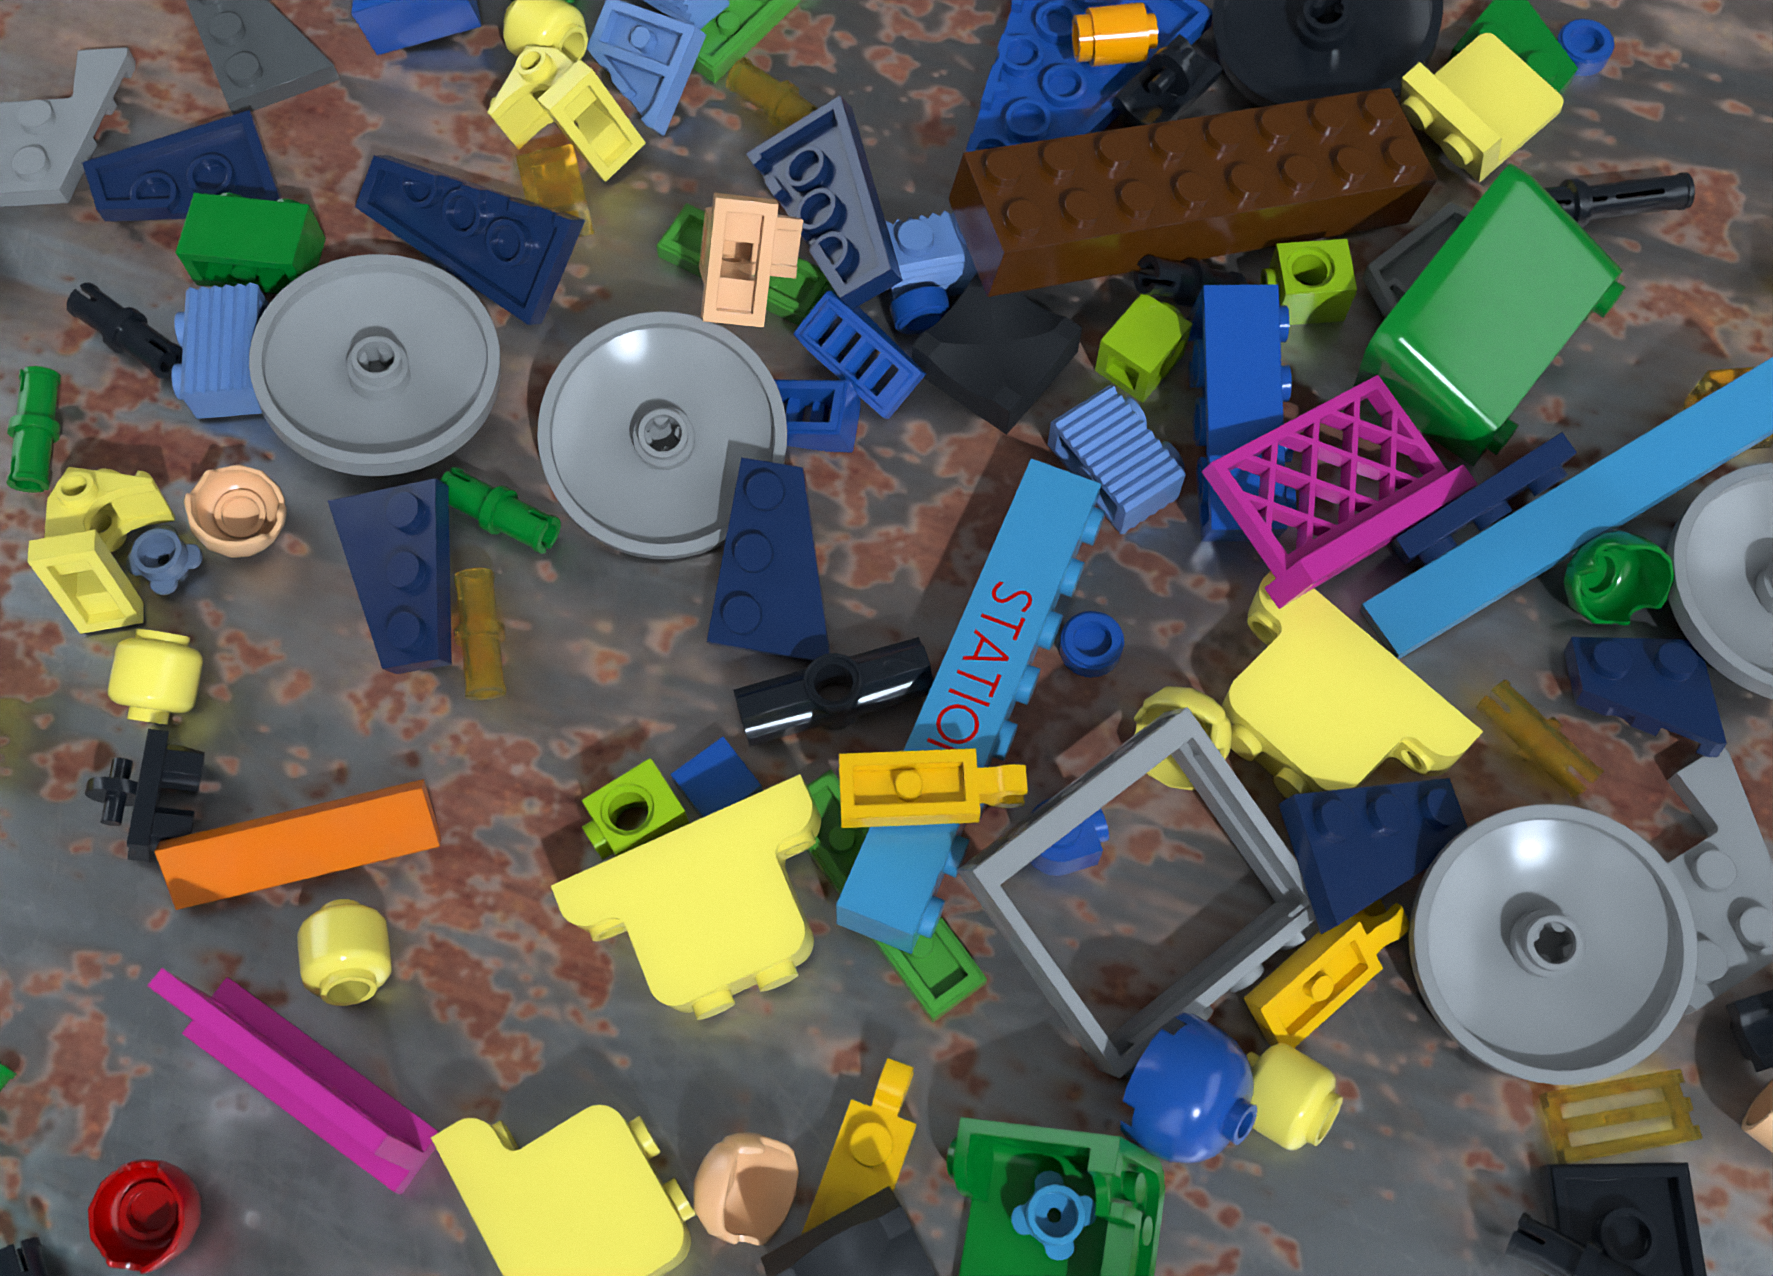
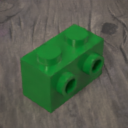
(249, 241)

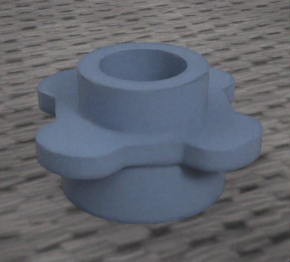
(155, 545)

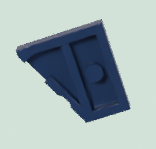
(1648, 686)

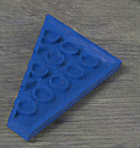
(1040, 88)

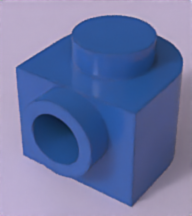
(1075, 850)

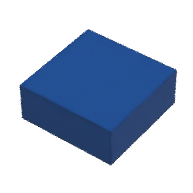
(715, 779)

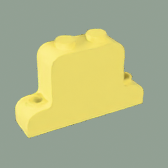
(1334, 702)
(707, 901)
(571, 1198)

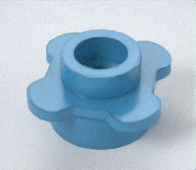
(1074, 1210)

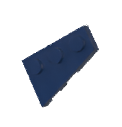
(164, 173)
(769, 568)
(401, 570)
(1367, 841)

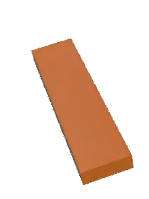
(298, 844)

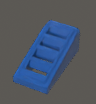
(830, 329)
(821, 395)

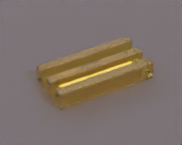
(1674, 1106)

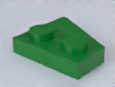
(1527, 36)

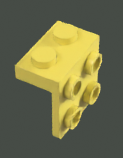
(1479, 104)

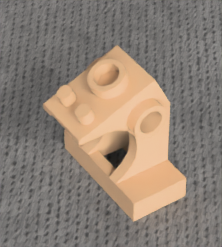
(743, 240)

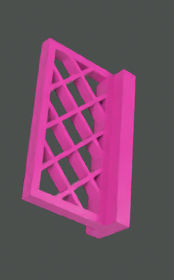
(1357, 534)
(304, 1079)

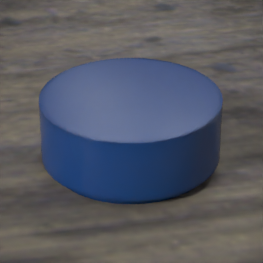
(1587, 45)
(919, 309)
(1091, 644)

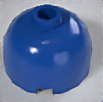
(1190, 1094)

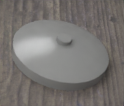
(375, 364)
(652, 432)
(1726, 576)
(1553, 944)

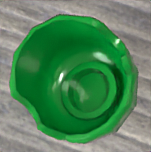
(1617, 577)

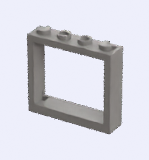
(1227, 968)

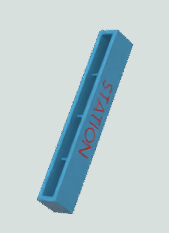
(974, 693)

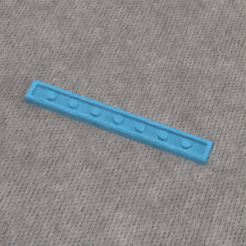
(1574, 514)

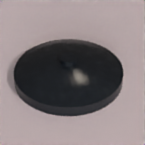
(1322, 47)

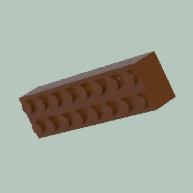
(1187, 189)

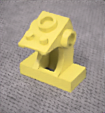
(553, 88)
(77, 558)

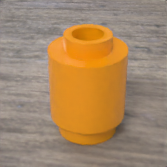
(1114, 34)

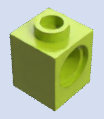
(1327, 270)
(1143, 346)
(639, 788)

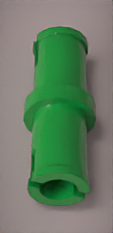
(33, 429)
(501, 510)

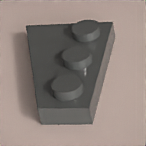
(258, 53)

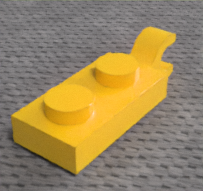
(923, 787)
(1324, 974)
(867, 1148)

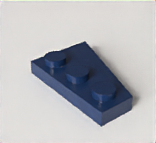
(1485, 502)

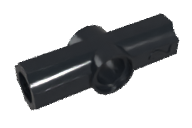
(874, 677)

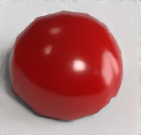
(144, 1215)

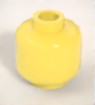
(545, 25)
(155, 675)
(344, 952)
(1292, 1097)

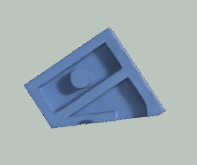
(646, 57)

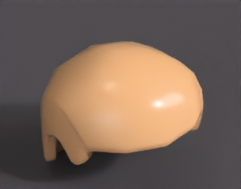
(236, 510)
(746, 1188)

